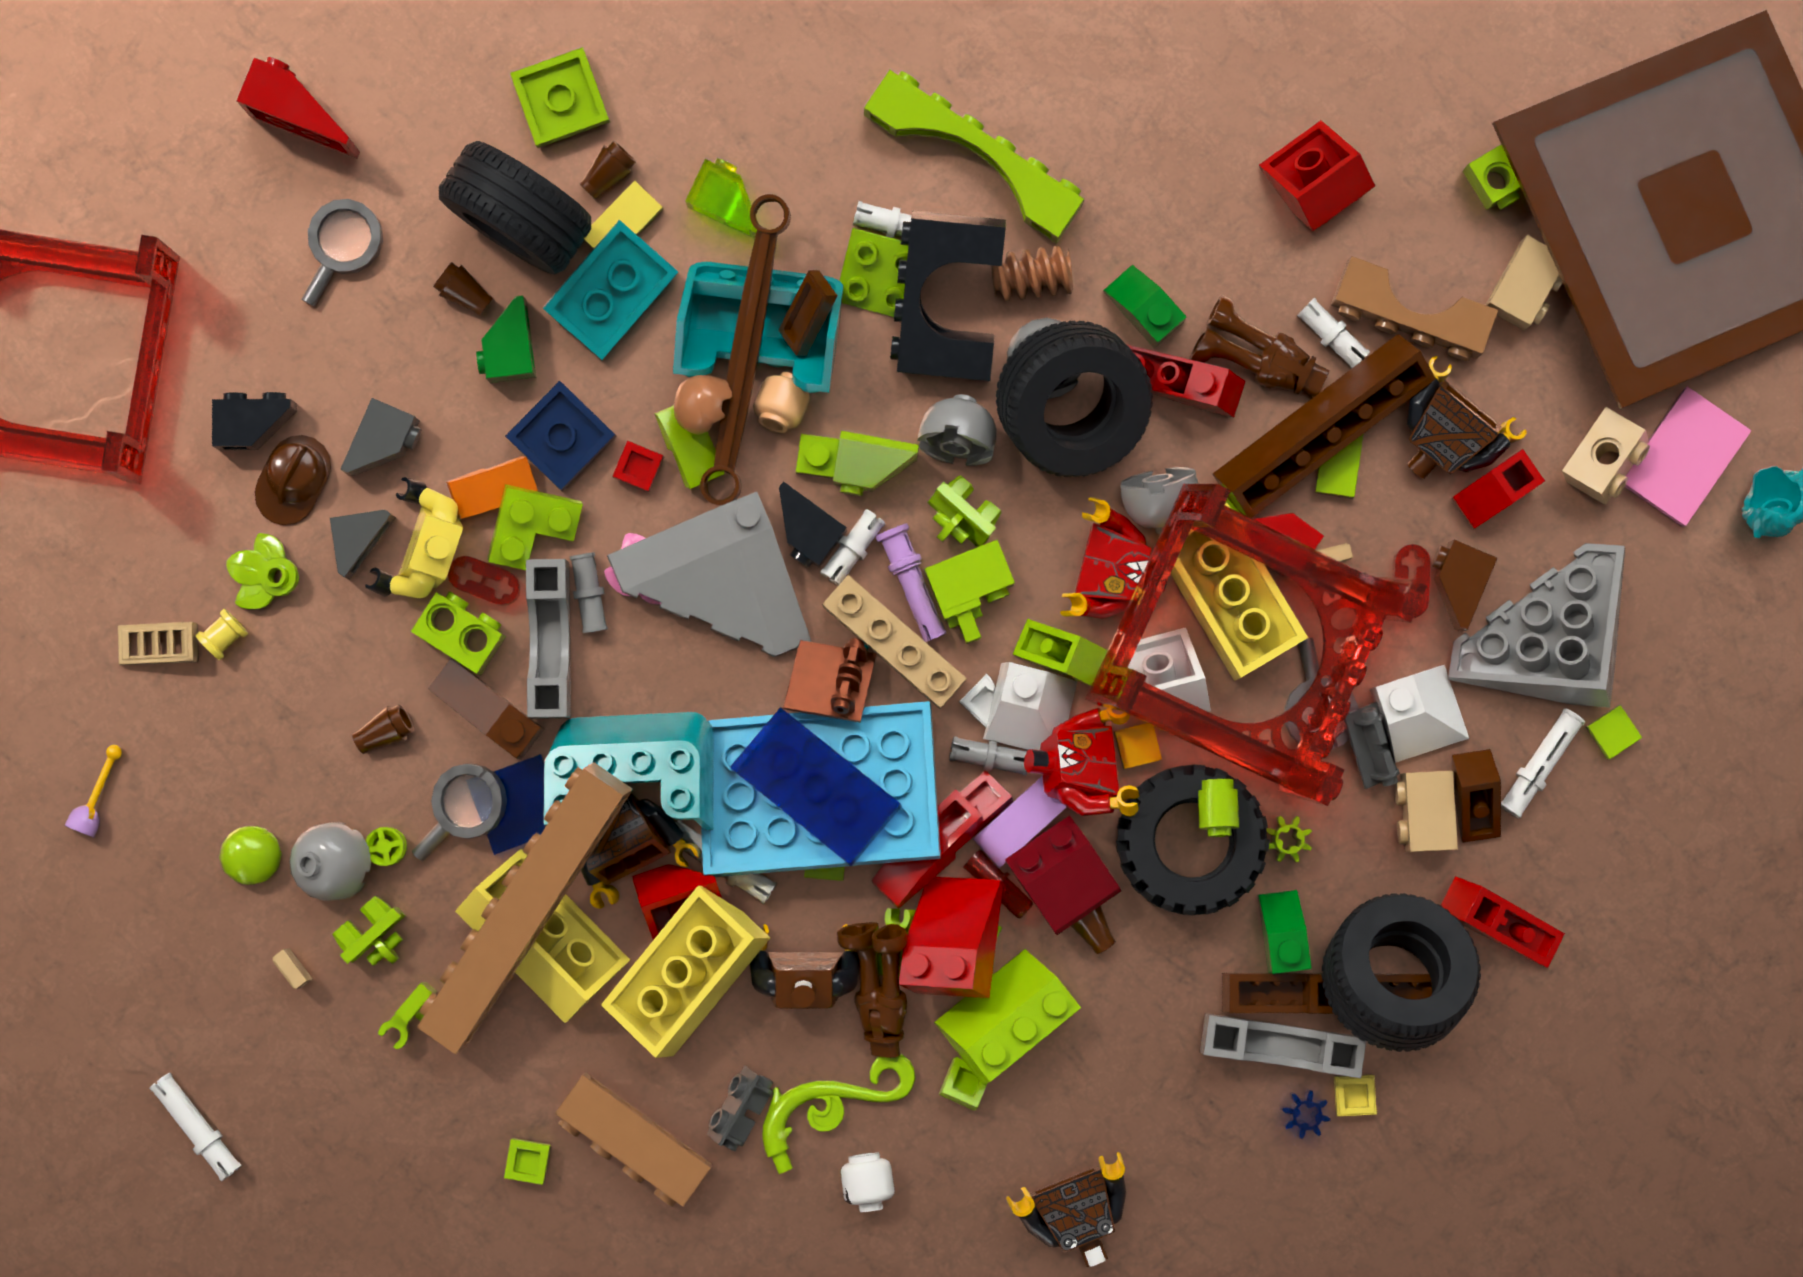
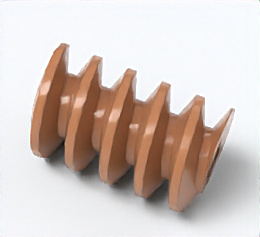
(1033, 273)

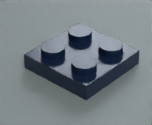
(560, 435)

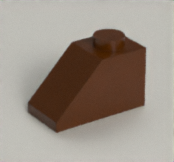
(1462, 580)
(1477, 795)

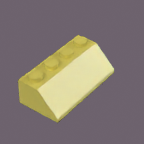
(1235, 604)
(568, 958)
(685, 972)

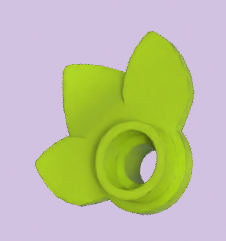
(257, 572)

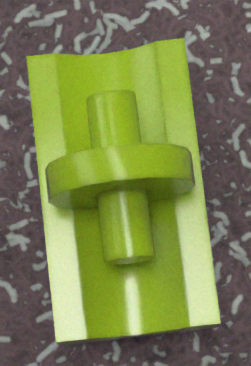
(959, 517)
(383, 920)

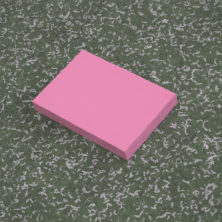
(1686, 456)

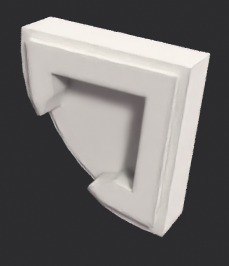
(979, 699)

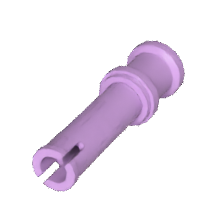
(906, 565)

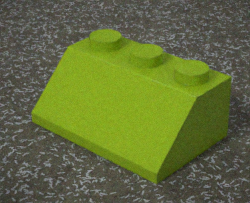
(1021, 1012)

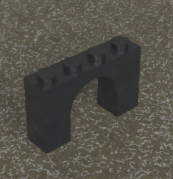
(923, 343)

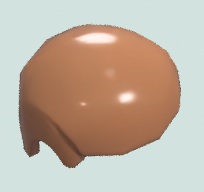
(700, 402)

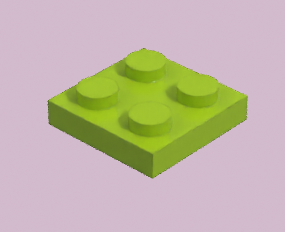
(560, 97)

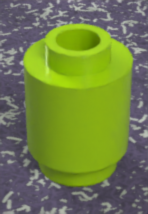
(1218, 807)

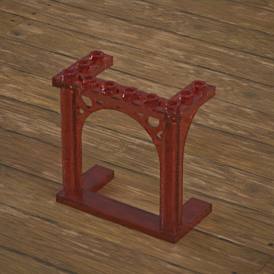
(151, 267)
(1371, 597)

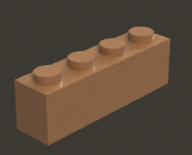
(632, 1139)

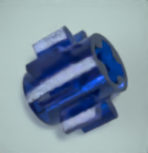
(1294, 1112)

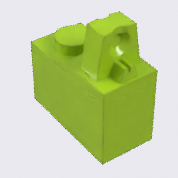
(966, 579)

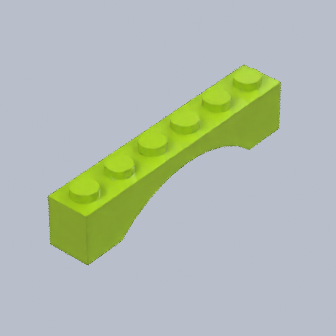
(909, 111)

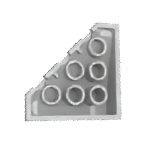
(720, 571)
(1556, 638)

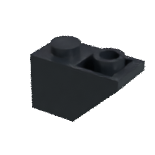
(246, 422)

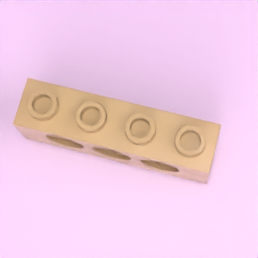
(894, 642)

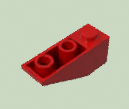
(1192, 382)

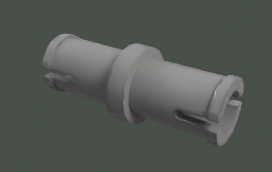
(588, 592)
(988, 755)

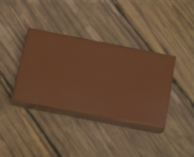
(807, 312)

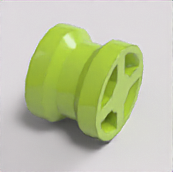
(381, 847)

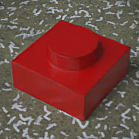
(638, 466)

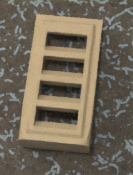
(188, 638)

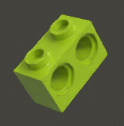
(1477, 172)
(454, 640)

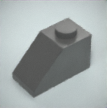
(381, 438)

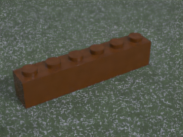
(1324, 425)

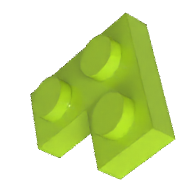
(525, 514)

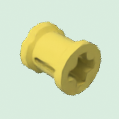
(221, 634)

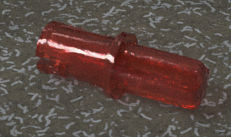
(1012, 896)

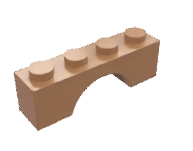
(1367, 294)

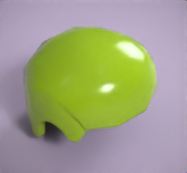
(250, 855)

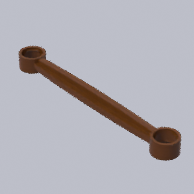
(746, 348)

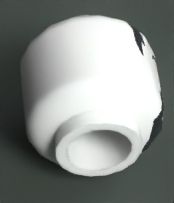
(867, 1181)

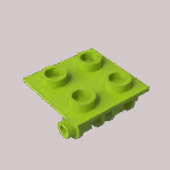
(872, 272)

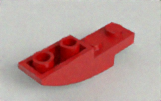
(959, 821)

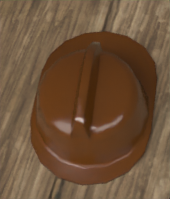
(292, 479)

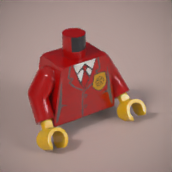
(1110, 565)
(1081, 765)

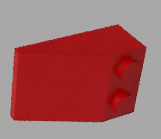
(279, 99)
(953, 938)

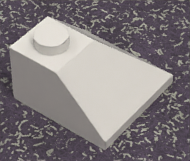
(1172, 666)
(1028, 706)
(1420, 713)

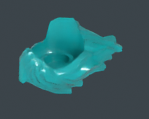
(1774, 502)

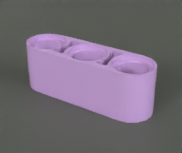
(1018, 823)

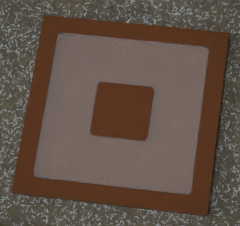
(1673, 204)

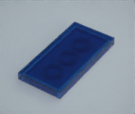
(815, 786)

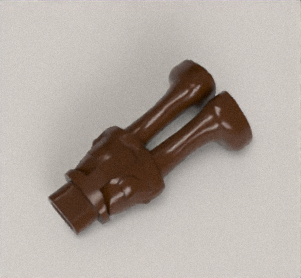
(1280, 362)
(885, 1005)

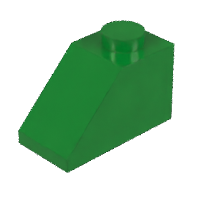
(1145, 305)
(508, 346)
(1284, 932)

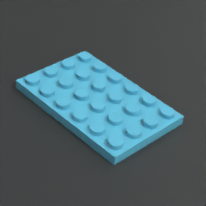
(888, 746)

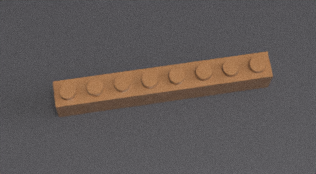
(524, 907)

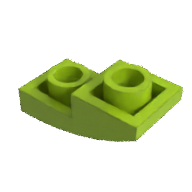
(691, 451)

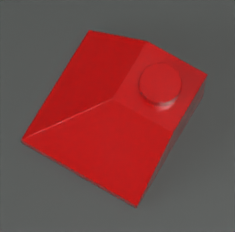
(665, 891)

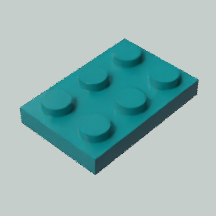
(610, 289)

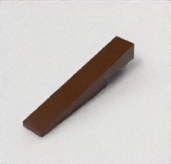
(1303, 991)

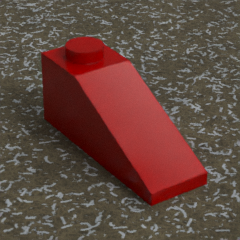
(1502, 921)

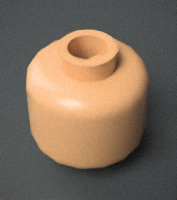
(780, 403)

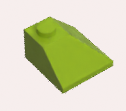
(870, 461)

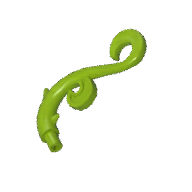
(781, 1106)

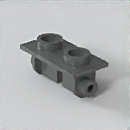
(1371, 746)
(729, 1124)

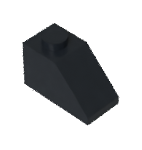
(808, 528)

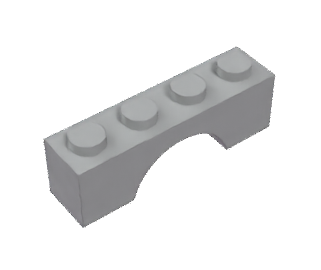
(549, 639)
(1282, 1045)

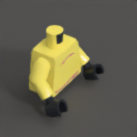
(429, 548)

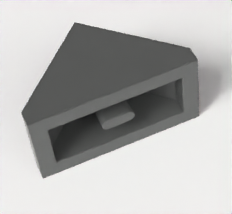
(356, 537)

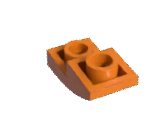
(484, 488)

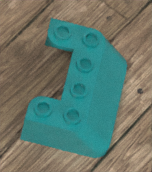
(710, 317)
(640, 750)

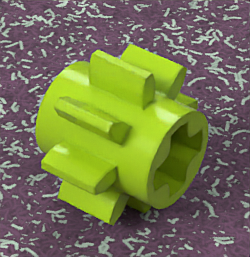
(1298, 834)

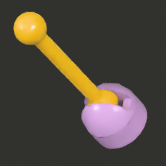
(85, 818)

